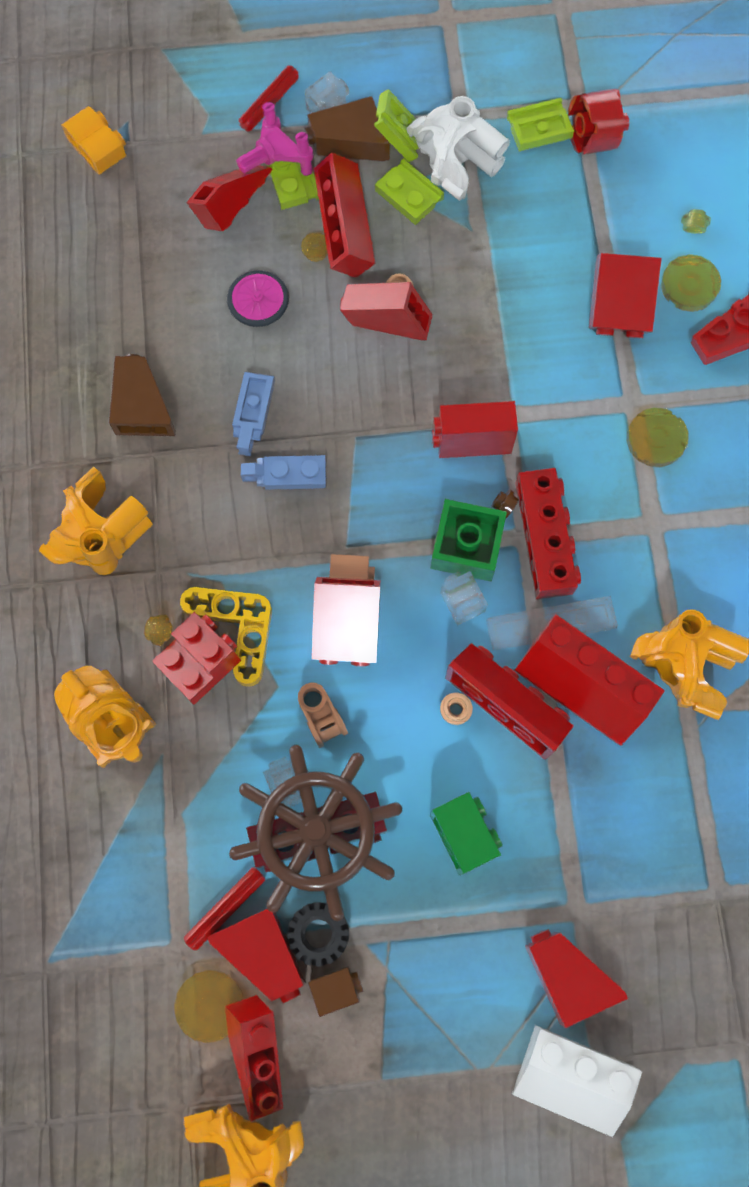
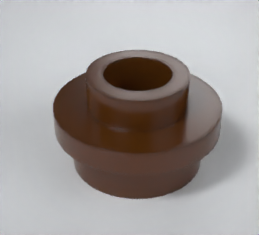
(505, 502)

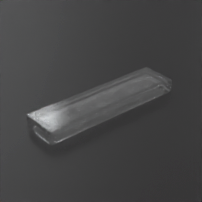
(525, 626)

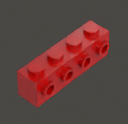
(344, 215)
(547, 534)

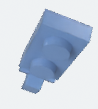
(252, 410)
(286, 472)

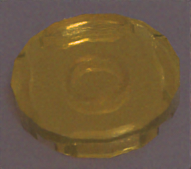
(691, 282)
(657, 437)
(202, 1004)

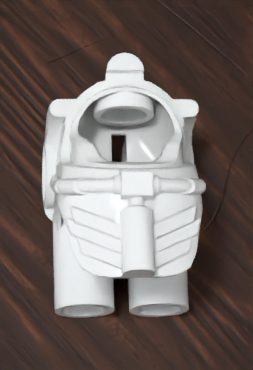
(454, 136)

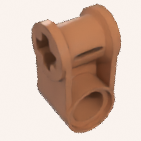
(321, 715)

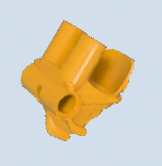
(89, 537)
(680, 654)
(102, 714)
(250, 1148)

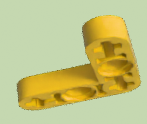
(247, 625)

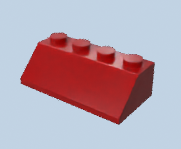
(589, 680)
(508, 700)

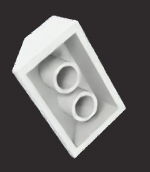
(576, 1081)

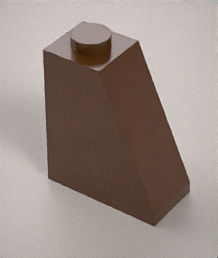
(348, 131)
(136, 400)

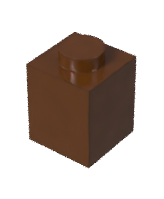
(335, 990)

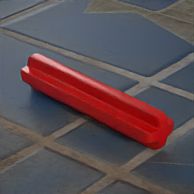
(272, 94)
(224, 908)

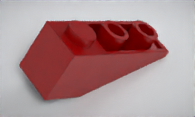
(223, 197)
(255, 1055)

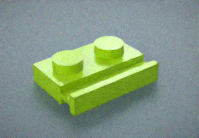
(393, 124)
(540, 124)
(292, 186)
(409, 191)

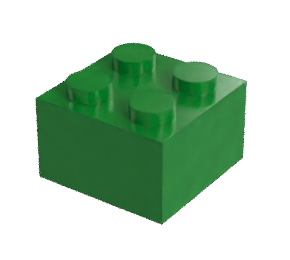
(468, 539)
(465, 833)

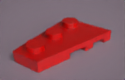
(724, 334)

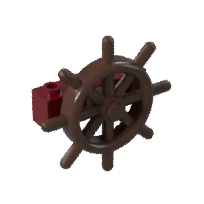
(316, 831)

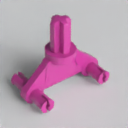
(277, 146)

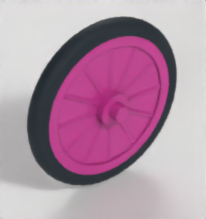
(257, 298)

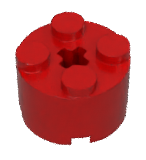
(597, 121)

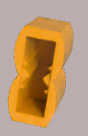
(94, 139)

